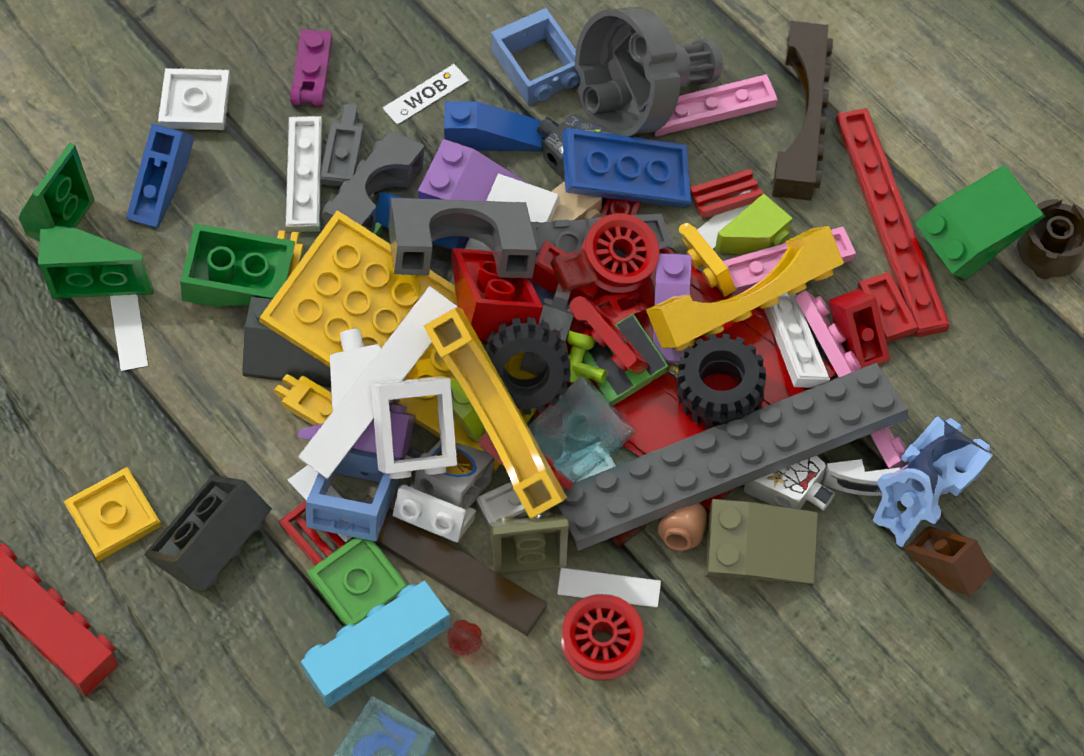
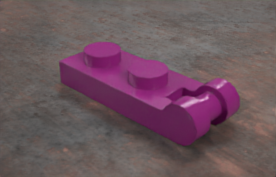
(311, 67)

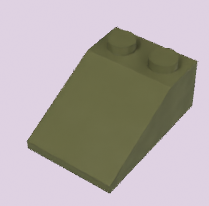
(761, 542)
(529, 543)

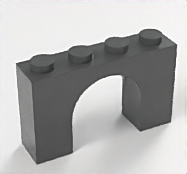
(497, 224)

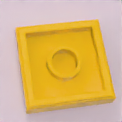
(112, 514)

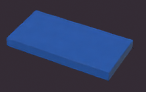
(626, 168)

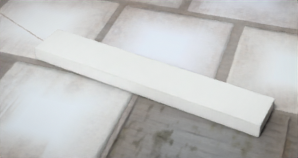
(390, 364)

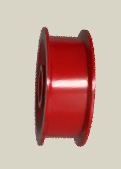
(639, 260)
(615, 608)

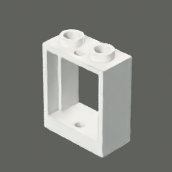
(386, 391)

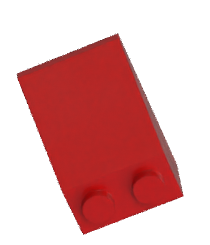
(490, 298)

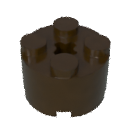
(1055, 242)

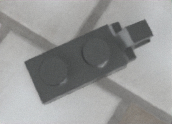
(342, 148)
(559, 318)

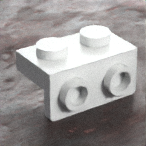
(432, 513)

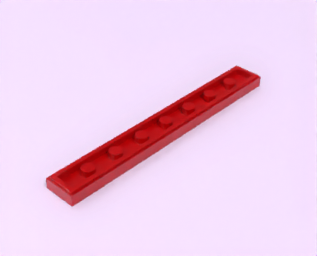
(892, 221)

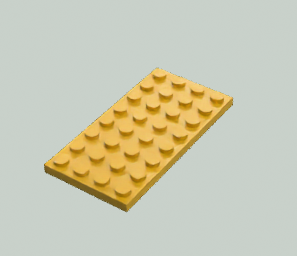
(352, 284)

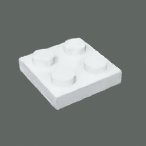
(194, 99)

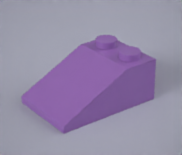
(460, 174)

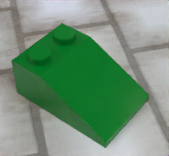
(59, 198)
(979, 221)
(89, 266)
(233, 266)

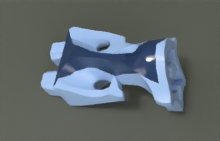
(945, 465)

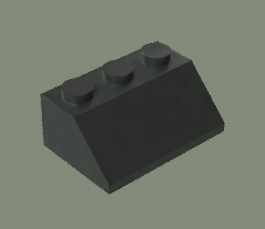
(272, 356)
(209, 531)

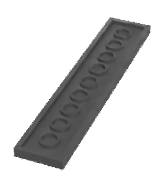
(730, 455)

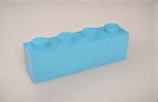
(375, 643)

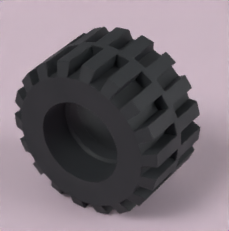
(539, 340)
(723, 357)

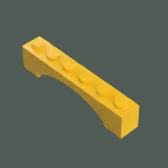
(806, 258)
(480, 381)

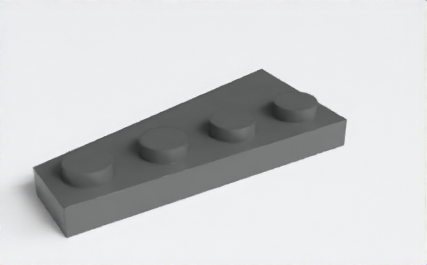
(570, 234)

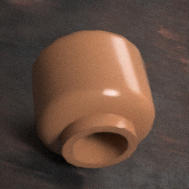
(684, 527)

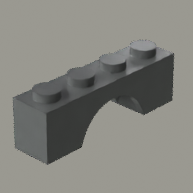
(391, 164)

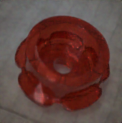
(460, 644)

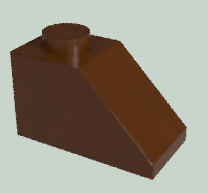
(951, 559)

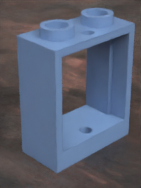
(524, 34)
(362, 519)

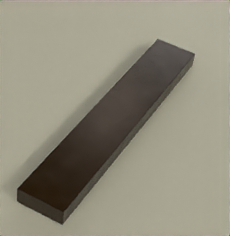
(460, 573)

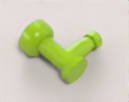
(579, 344)

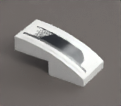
(852, 478)

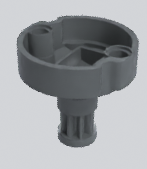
(636, 70)

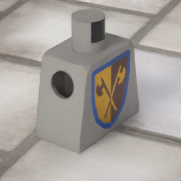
(460, 483)

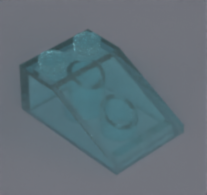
(580, 430)

